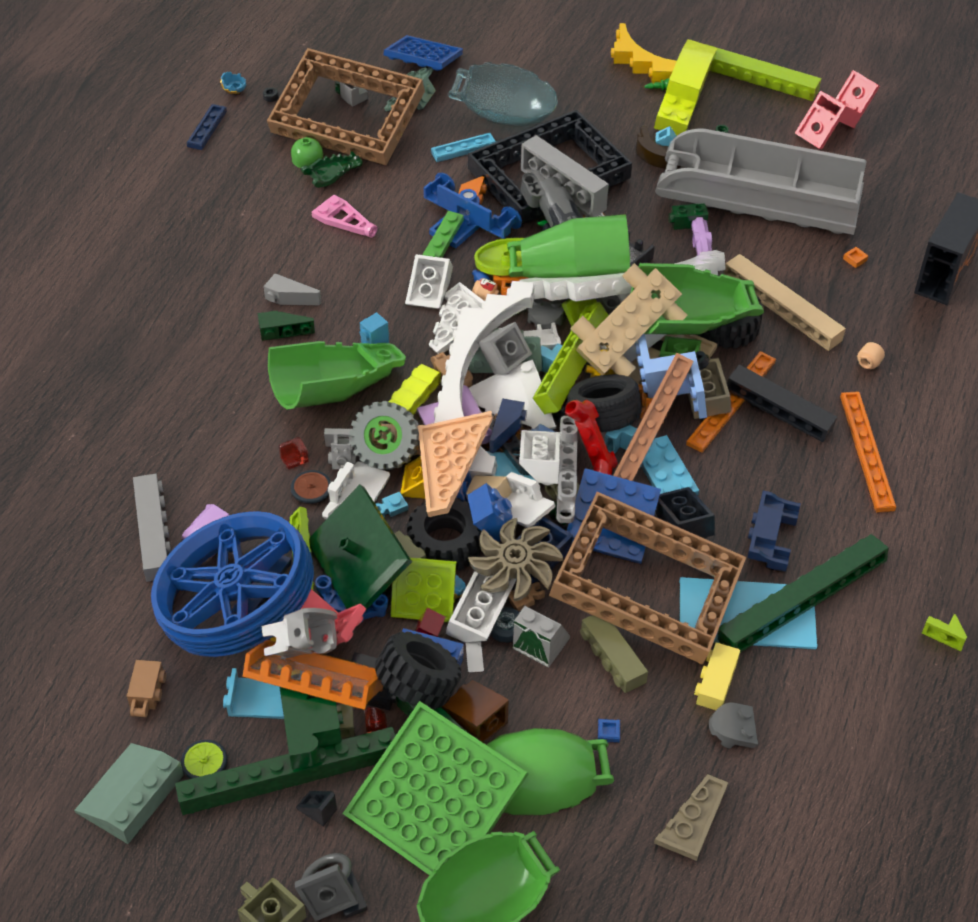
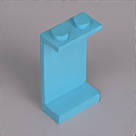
(252, 698)

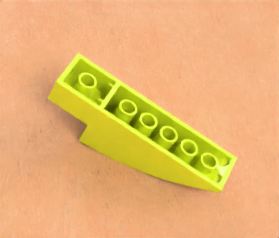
(685, 86)

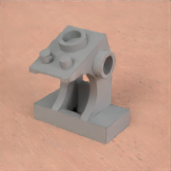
(341, 449)

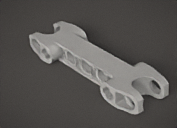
(567, 470)

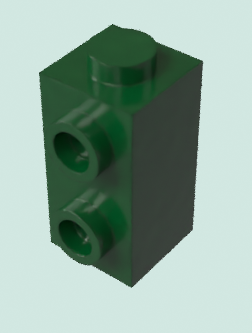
(683, 215)

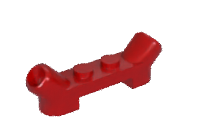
(584, 417)

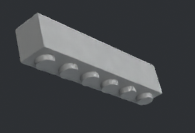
(151, 523)

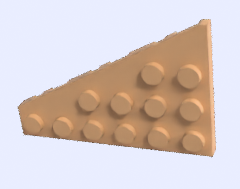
(447, 456)

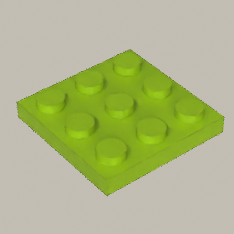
(422, 586)

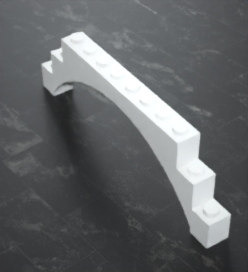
(609, 285)
(472, 327)

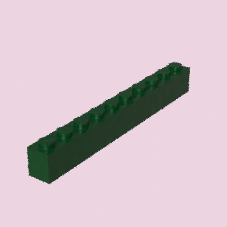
(803, 593)
(277, 773)

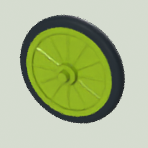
(203, 758)

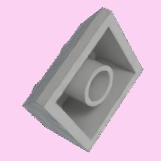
(505, 348)

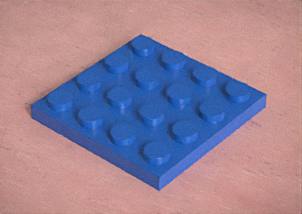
(423, 52)
(629, 492)

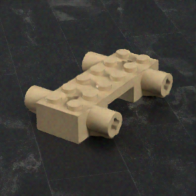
(628, 321)

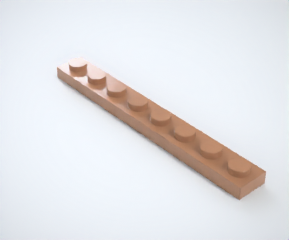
(654, 417)

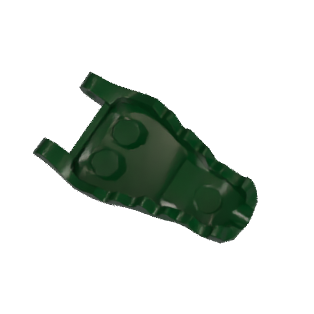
(329, 170)

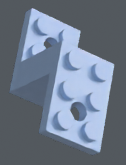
(655, 369)

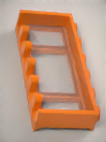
(314, 675)

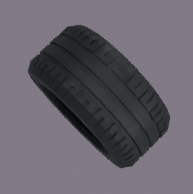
(614, 397)

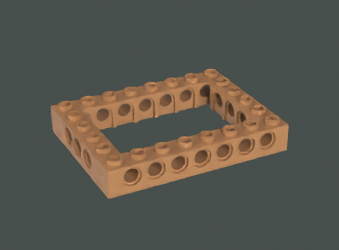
(314, 63)
(663, 538)

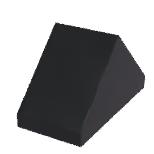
(318, 806)

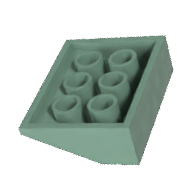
(131, 791)

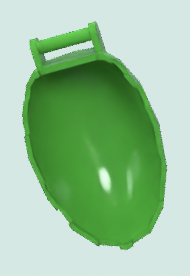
(558, 769)
(487, 880)

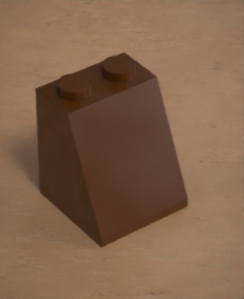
(478, 710)

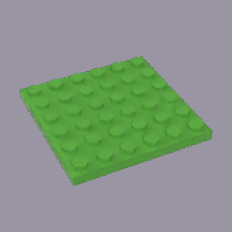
(434, 790)

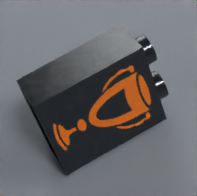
(950, 250)

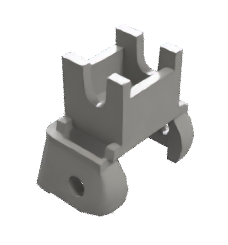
(293, 633)

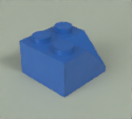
(489, 510)

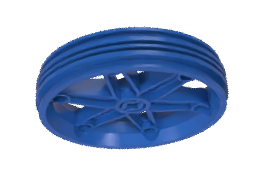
(231, 583)

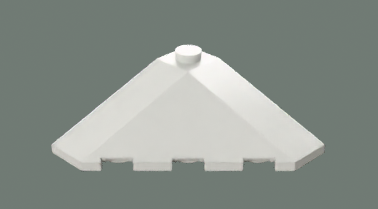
(456, 298)
(516, 385)

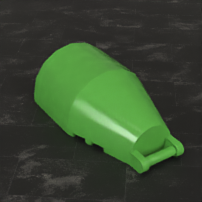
(574, 249)
(705, 298)

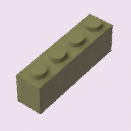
(614, 652)

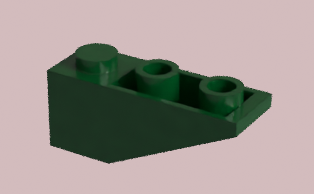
(282, 325)

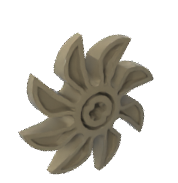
(515, 559)

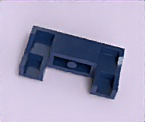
(763, 536)

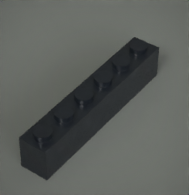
(781, 403)

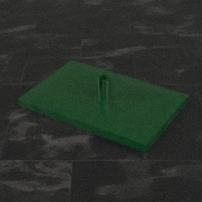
(359, 550)

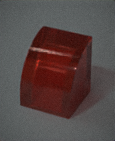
(374, 719)

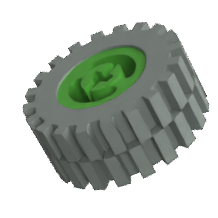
(397, 452)

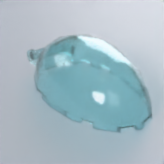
(505, 94)

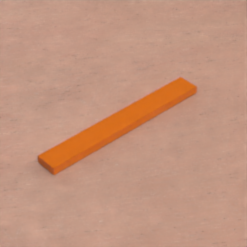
(713, 424)
(868, 452)

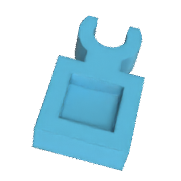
(393, 505)

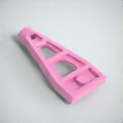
(333, 206)

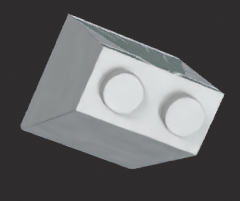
(538, 636)

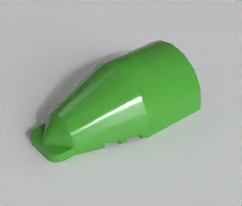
(328, 373)

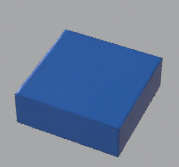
(609, 730)

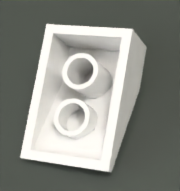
(429, 281)

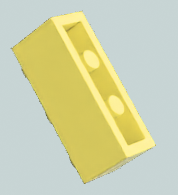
(717, 676)

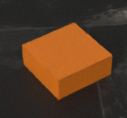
(855, 257)

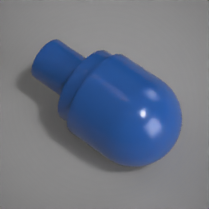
(478, 275)

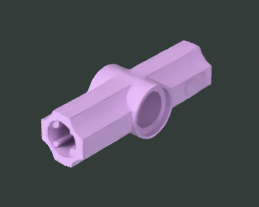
(701, 237)

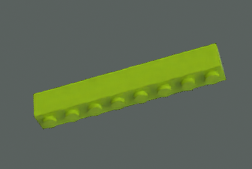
(765, 74)
(566, 366)

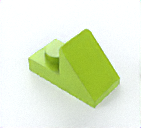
(951, 634)

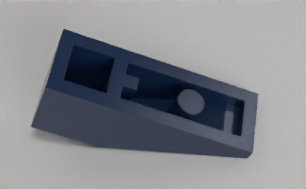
(507, 422)

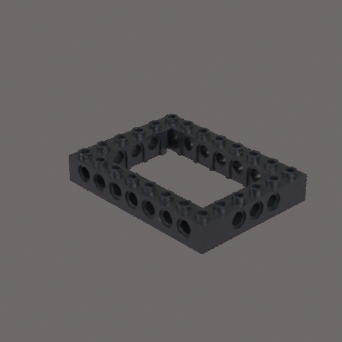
(486, 162)

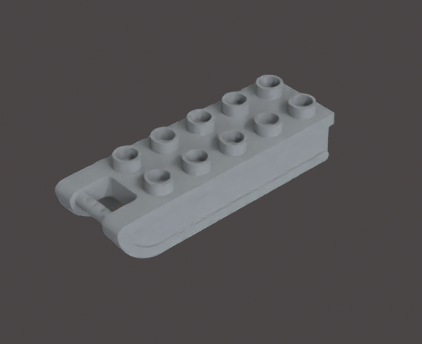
(764, 179)

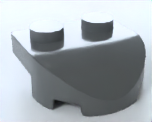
(546, 313)
(734, 725)

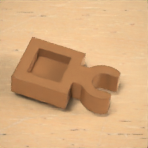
(529, 599)

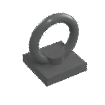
(328, 889)

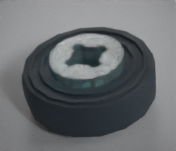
(502, 631)

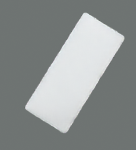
(474, 656)

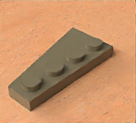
(692, 823)

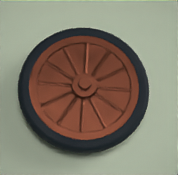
(310, 486)

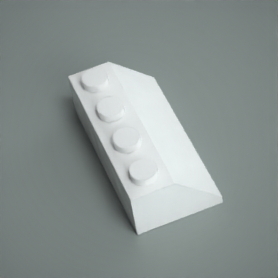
(540, 455)
(477, 610)

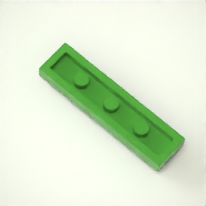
(444, 235)

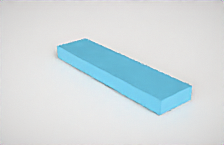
(461, 147)

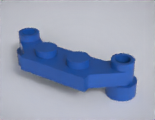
(324, 587)

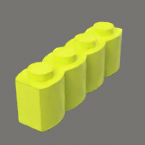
(416, 388)

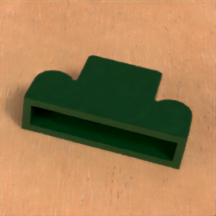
(309, 725)

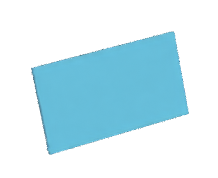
(795, 634)

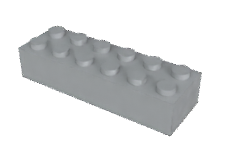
(546, 162)

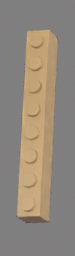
(788, 303)

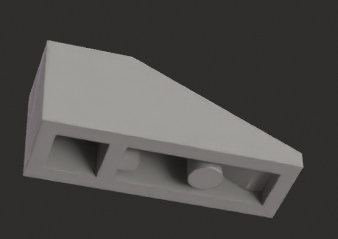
(289, 292)

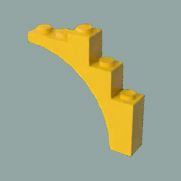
(641, 61)

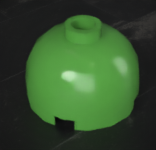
(306, 152)

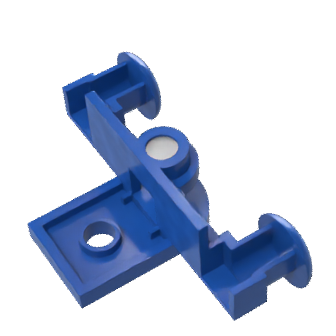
(467, 203)

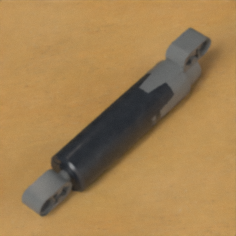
(557, 207)

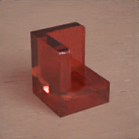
(293, 453)

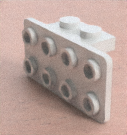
(349, 478)
(527, 500)

